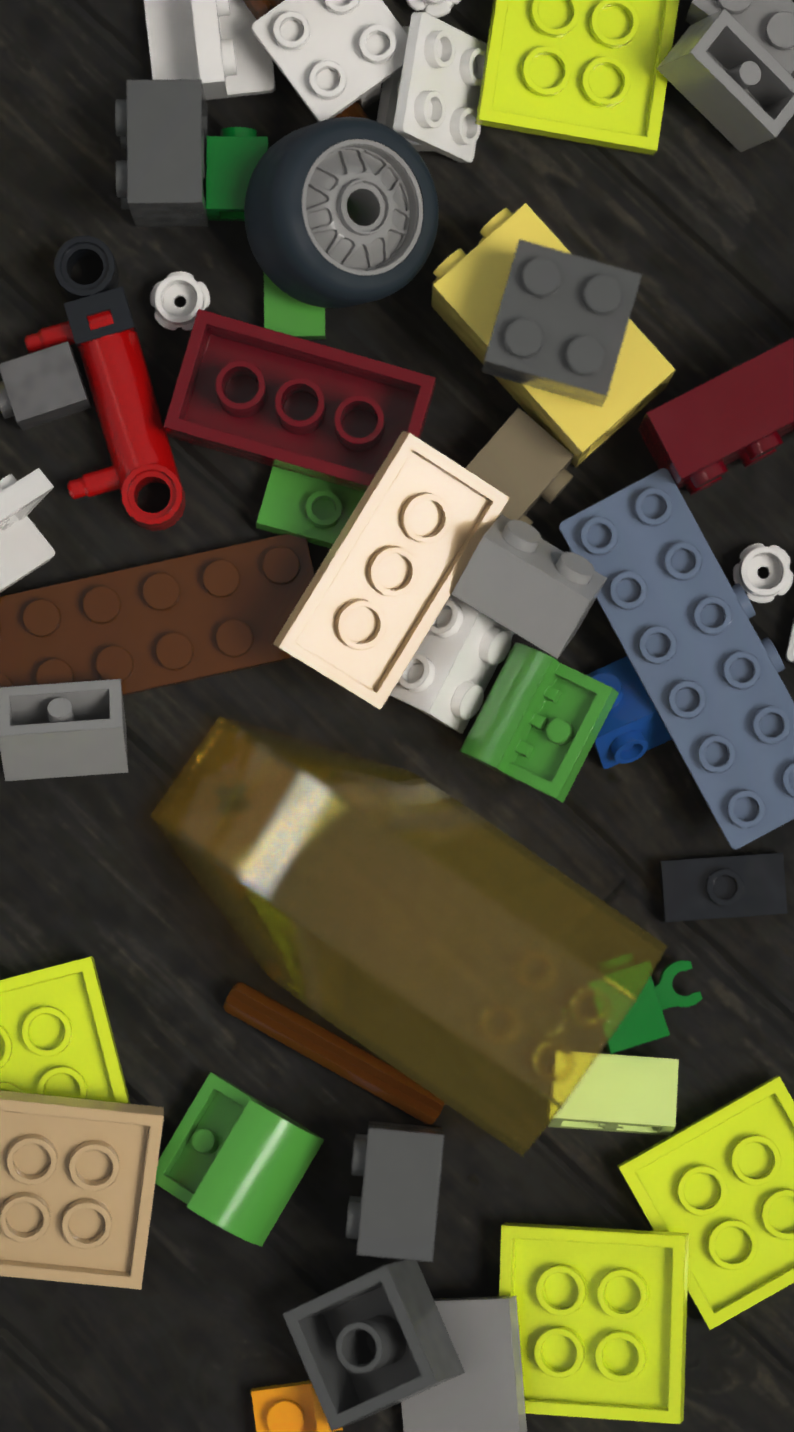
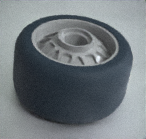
(302, 222)

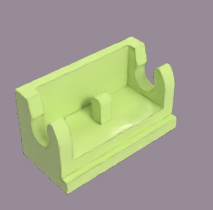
(624, 1096)

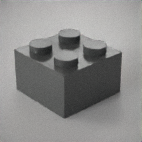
(166, 147)
(561, 323)
(399, 1190)
(373, 1343)

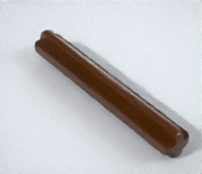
(332, 1052)

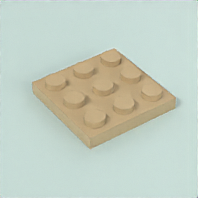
(76, 1188)

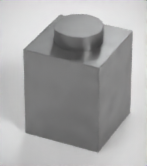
(42, 387)

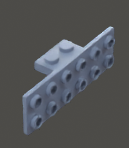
(694, 652)

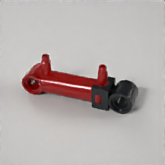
(119, 386)

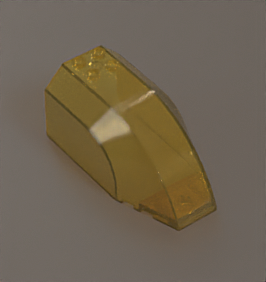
(408, 921)

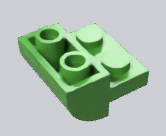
(539, 721)
(236, 1160)

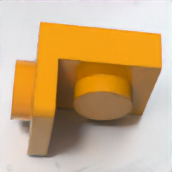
(289, 1409)

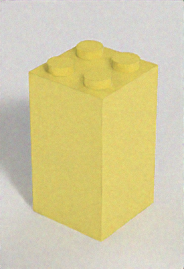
(469, 299)

